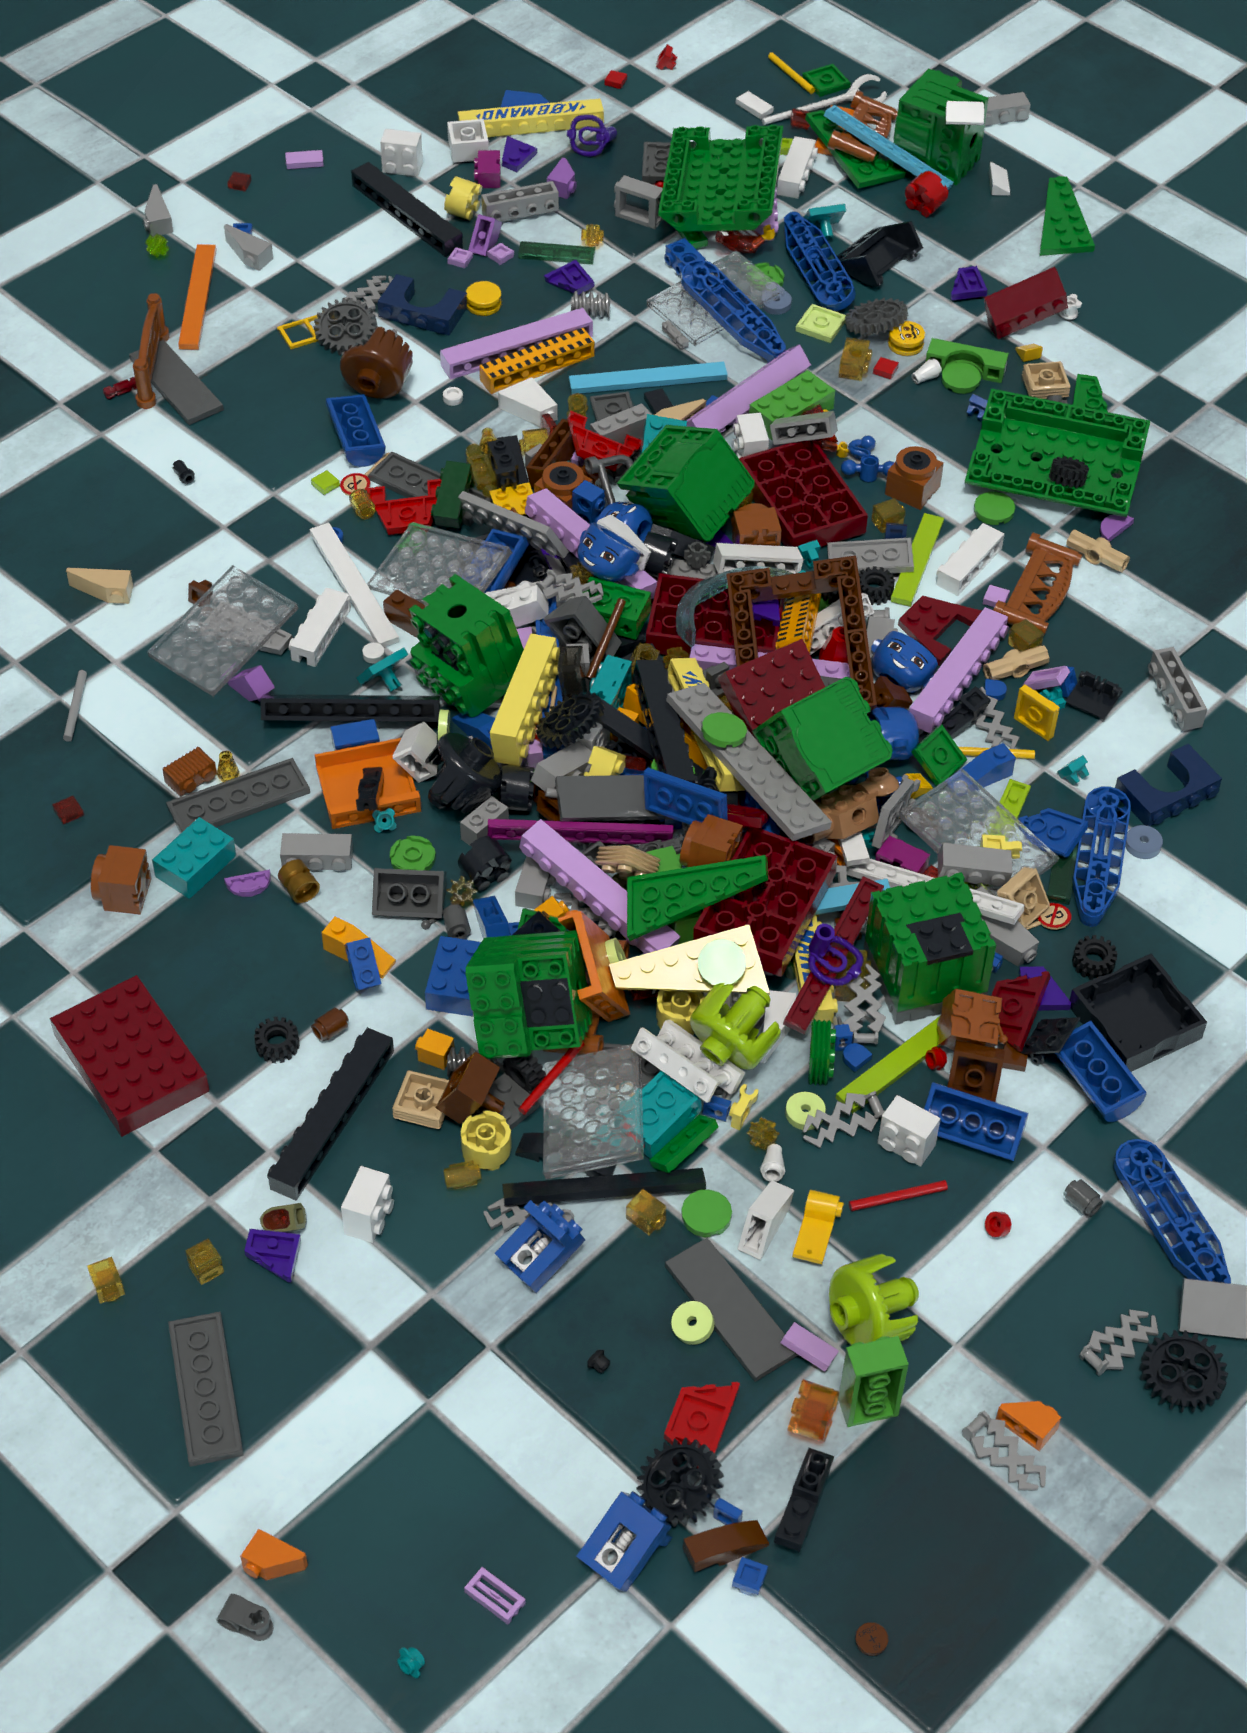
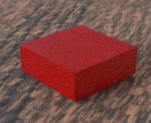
(615, 79)
(885, 368)

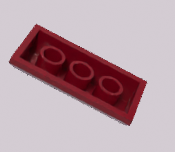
(1025, 303)

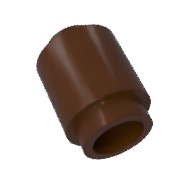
(330, 1024)

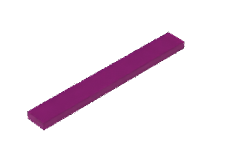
(584, 831)

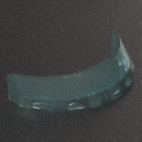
(702, 591)

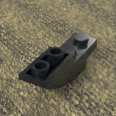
(804, 1499)

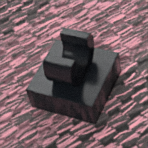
(505, 477)

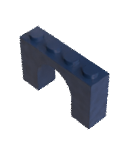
(438, 318)
(1153, 805)

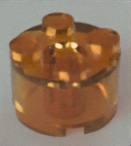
(813, 1411)

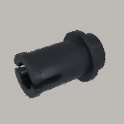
(185, 474)

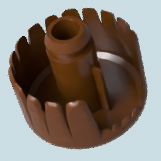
(378, 366)

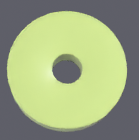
(443, 723)
(614, 951)
(803, 1101)
(693, 1311)

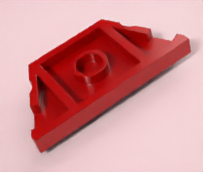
(701, 1414)

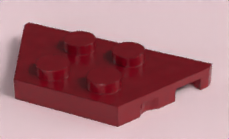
(747, 816)
(1019, 1006)

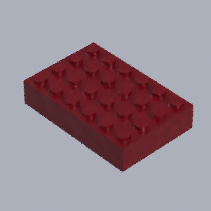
(806, 494)
(711, 619)
(770, 683)
(781, 905)
(129, 1055)

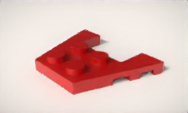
(592, 444)
(399, 513)

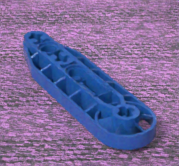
(828, 288)
(732, 309)
(1101, 814)
(1140, 1175)

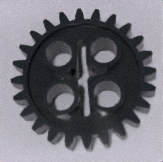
(570, 720)
(1177, 1389)
(667, 1465)

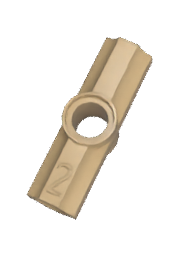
(1098, 551)
(1016, 663)

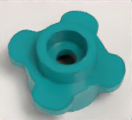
(379, 824)
(410, 1661)

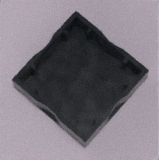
(1139, 1012)

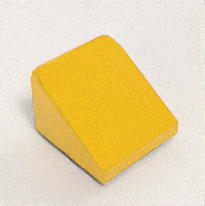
(1029, 352)
(924, 786)

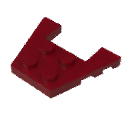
(930, 619)

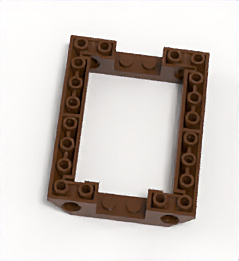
(828, 576)

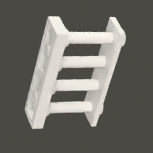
(680, 1057)

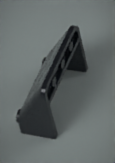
(879, 251)

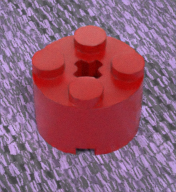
(926, 193)

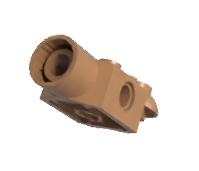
(854, 806)

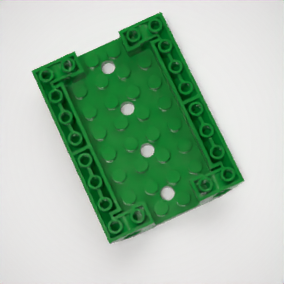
(720, 180)
(1051, 429)

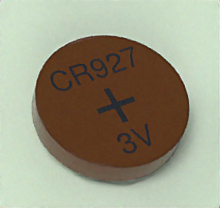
(871, 1639)

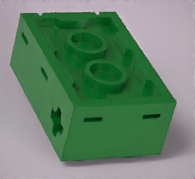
(634, 612)

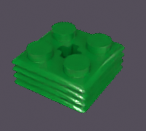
(821, 1052)

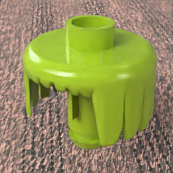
(730, 1032)
(864, 1308)

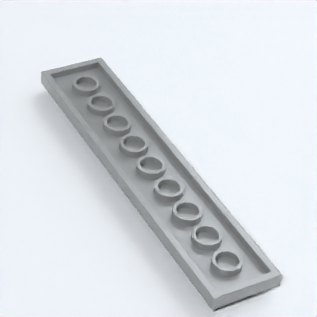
(753, 767)

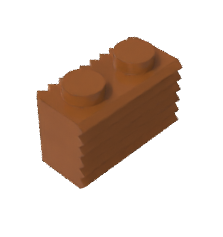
(189, 771)

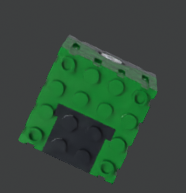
(927, 945)

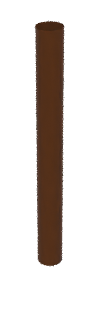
(605, 639)

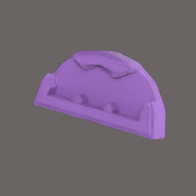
(1114, 525)
(248, 884)

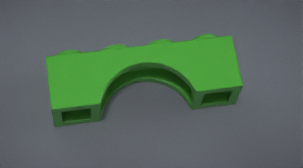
(989, 362)

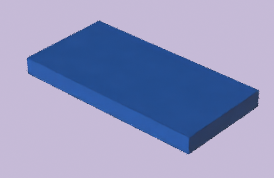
(681, 798)

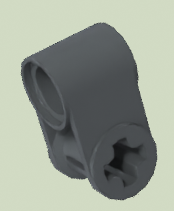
(241, 1616)

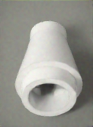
(929, 370)
(773, 1163)

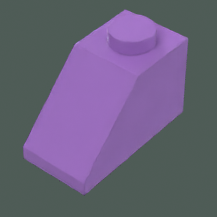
(563, 178)
(484, 234)
(252, 683)

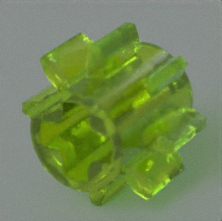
(157, 245)

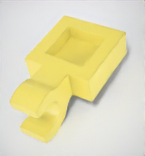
(999, 842)
(741, 1110)

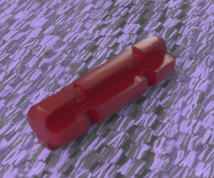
(119, 388)

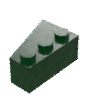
(448, 507)

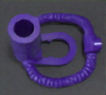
(603, 135)
(820, 946)

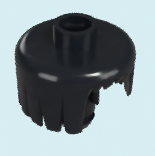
(467, 774)

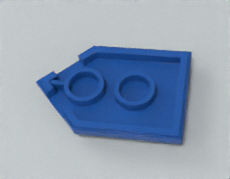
(519, 98)
(1056, 830)

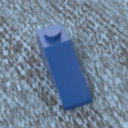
(476, 726)
(991, 765)
(491, 917)

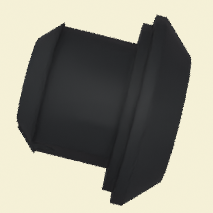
(598, 1361)

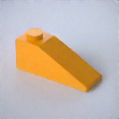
(340, 932)

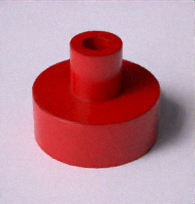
(998, 1224)

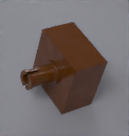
(976, 1069)
(469, 1089)

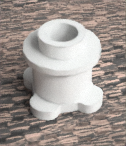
(1073, 304)

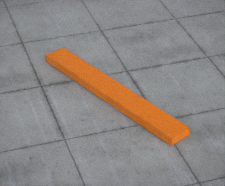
(197, 297)

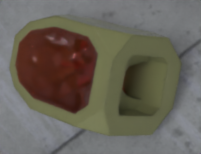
(284, 1218)

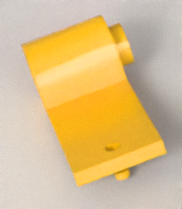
(817, 1226)

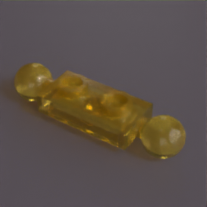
(481, 469)

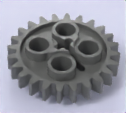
(876, 316)
(344, 325)

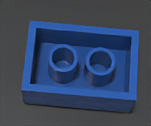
(447, 980)

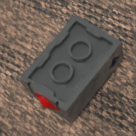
(655, 162)

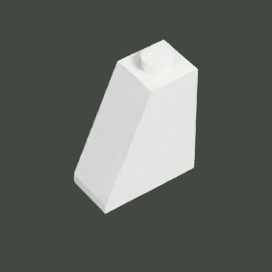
(527, 401)
(414, 749)
(765, 1219)

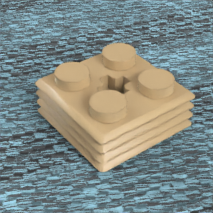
(1046, 379)
(626, 861)
(1027, 890)
(410, 1100)

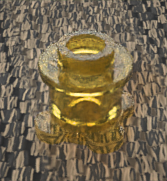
(577, 403)

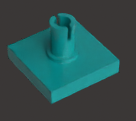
(825, 217)
(384, 669)

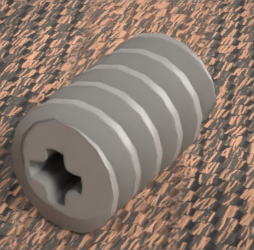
(591, 304)

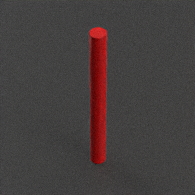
(549, 1079)
(898, 1195)

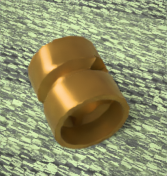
(298, 881)

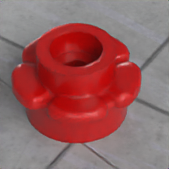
(936, 1058)

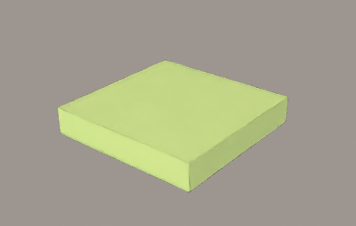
(821, 323)

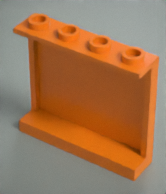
(340, 777)
(602, 994)

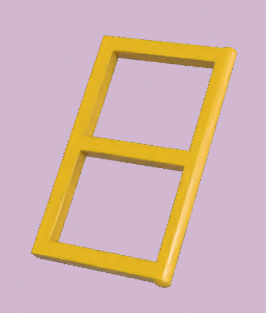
(303, 342)

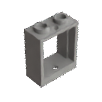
(643, 190)

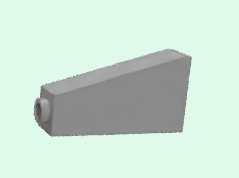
(1011, 940)

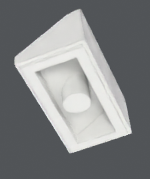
(964, 113)
(998, 180)

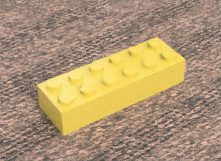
(525, 700)

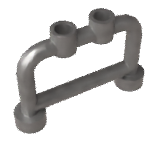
(594, 465)

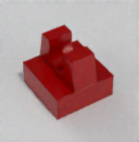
(666, 58)

